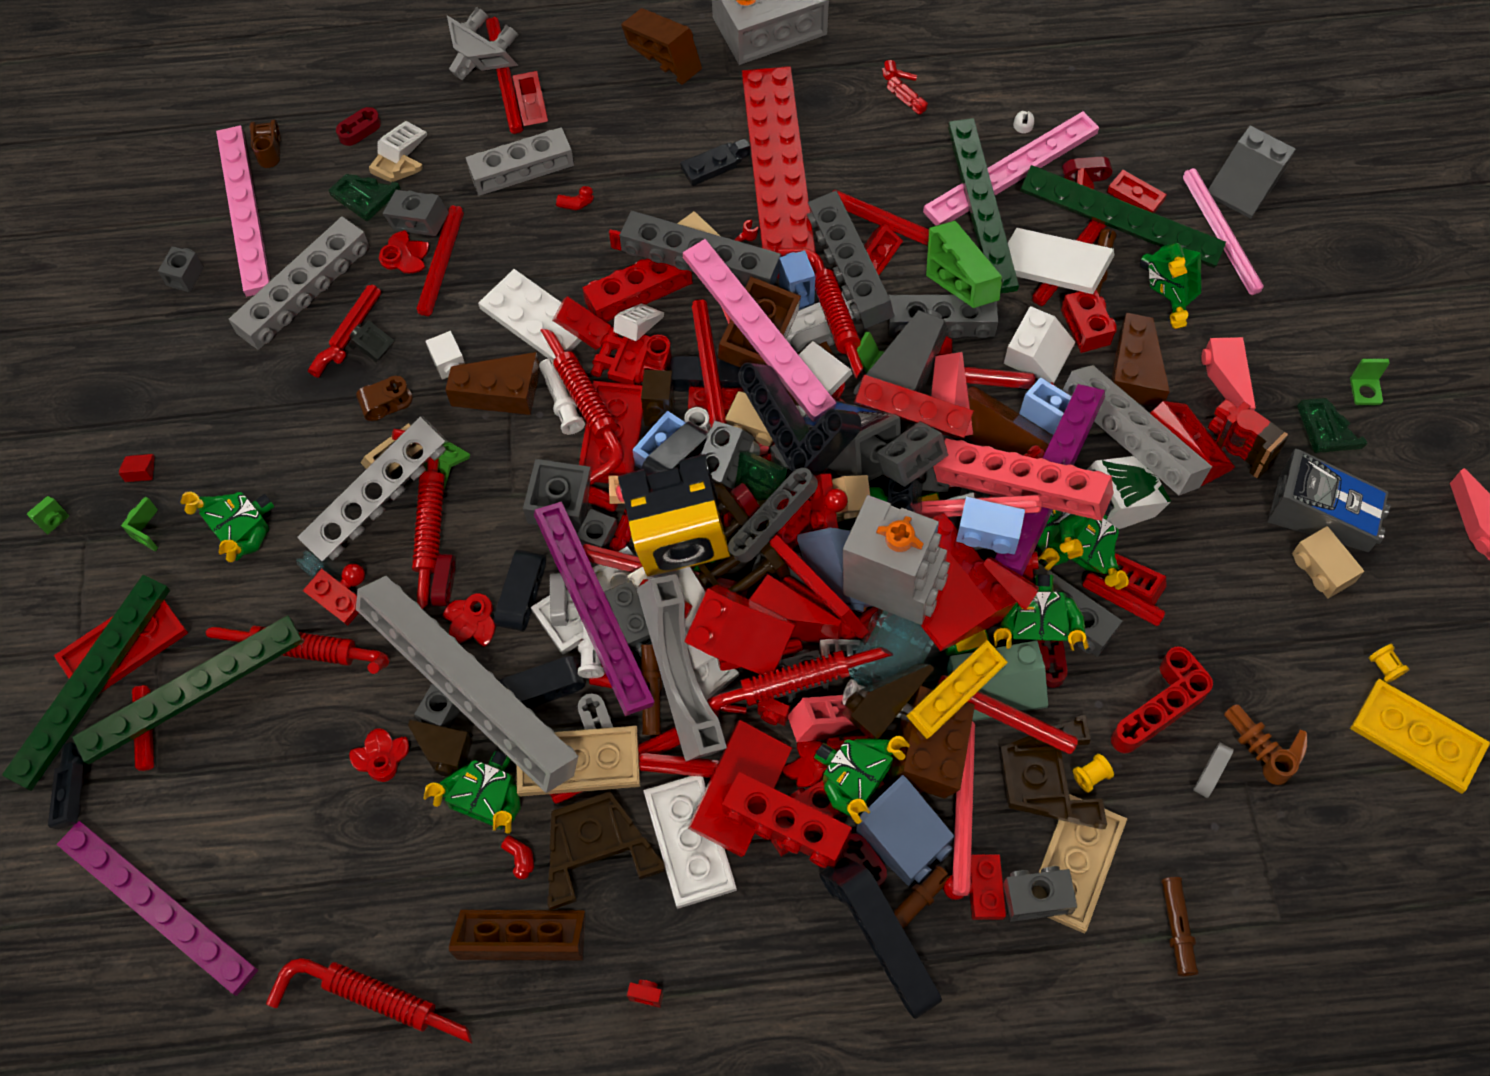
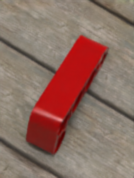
(1158, 707)

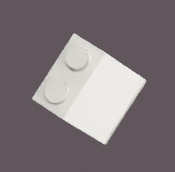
(1039, 346)

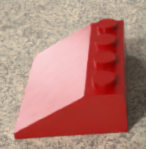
(970, 597)

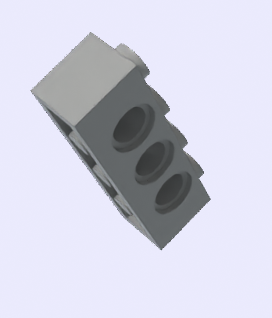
(520, 161)

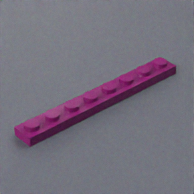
(1062, 450)
(594, 609)
(158, 908)

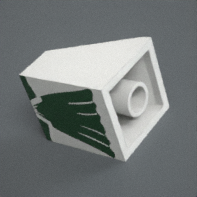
(1136, 491)

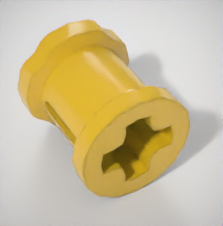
(1389, 663)
(1093, 773)

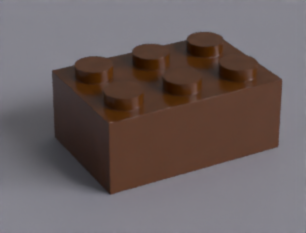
(778, 305)
(936, 762)

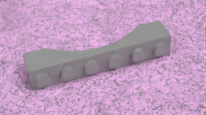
(693, 718)

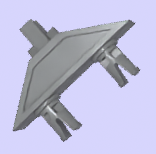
(476, 50)

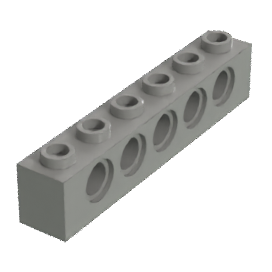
(299, 283)
(1142, 434)
(316, 534)

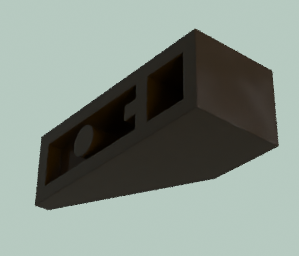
(878, 704)

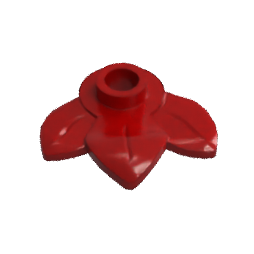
(406, 254)
(469, 623)
(380, 750)
(806, 768)

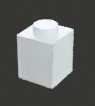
(444, 353)

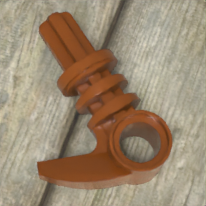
(1266, 750)

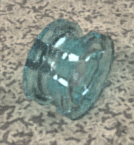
(309, 563)

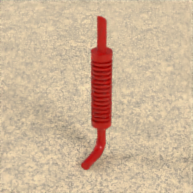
(834, 308)
(588, 403)
(427, 525)
(315, 648)
(796, 677)
(370, 994)

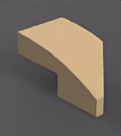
(391, 171)

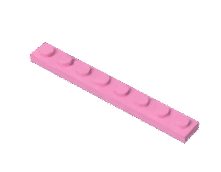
(1016, 166)
(243, 210)
(759, 330)

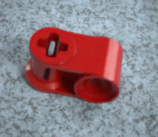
(653, 360)

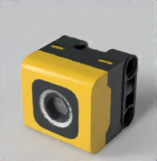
(674, 516)

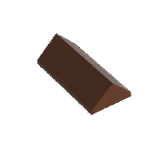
(1002, 427)
(519, 935)

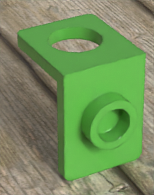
(868, 352)
(1368, 374)
(450, 458)
(48, 514)
(138, 519)

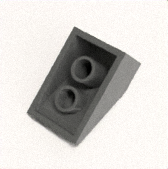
(1251, 171)

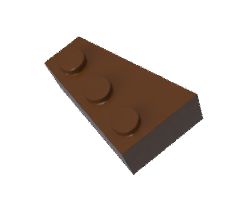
(664, 41)
(1139, 361)
(495, 384)

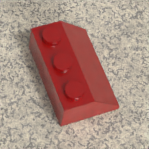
(1189, 429)

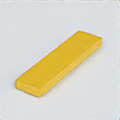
(956, 689)

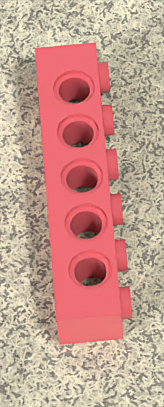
(1018, 475)

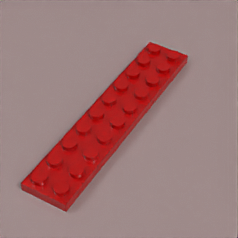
(777, 159)

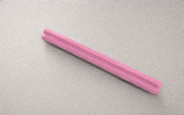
(1223, 231)

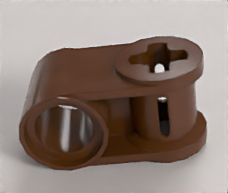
(266, 143)
(383, 399)

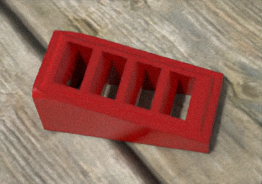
(1149, 577)
(1017, 586)

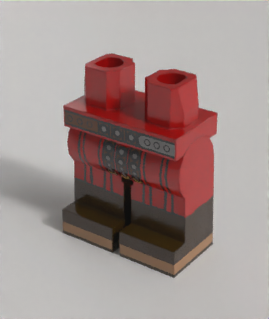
(1248, 435)

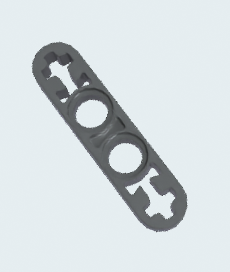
(776, 517)

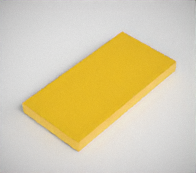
(1420, 736)

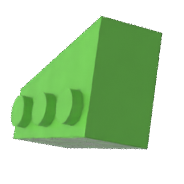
(961, 266)

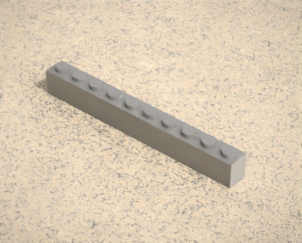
(467, 684)

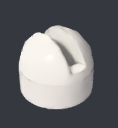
(1019, 126)

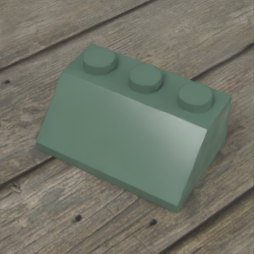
(1018, 683)

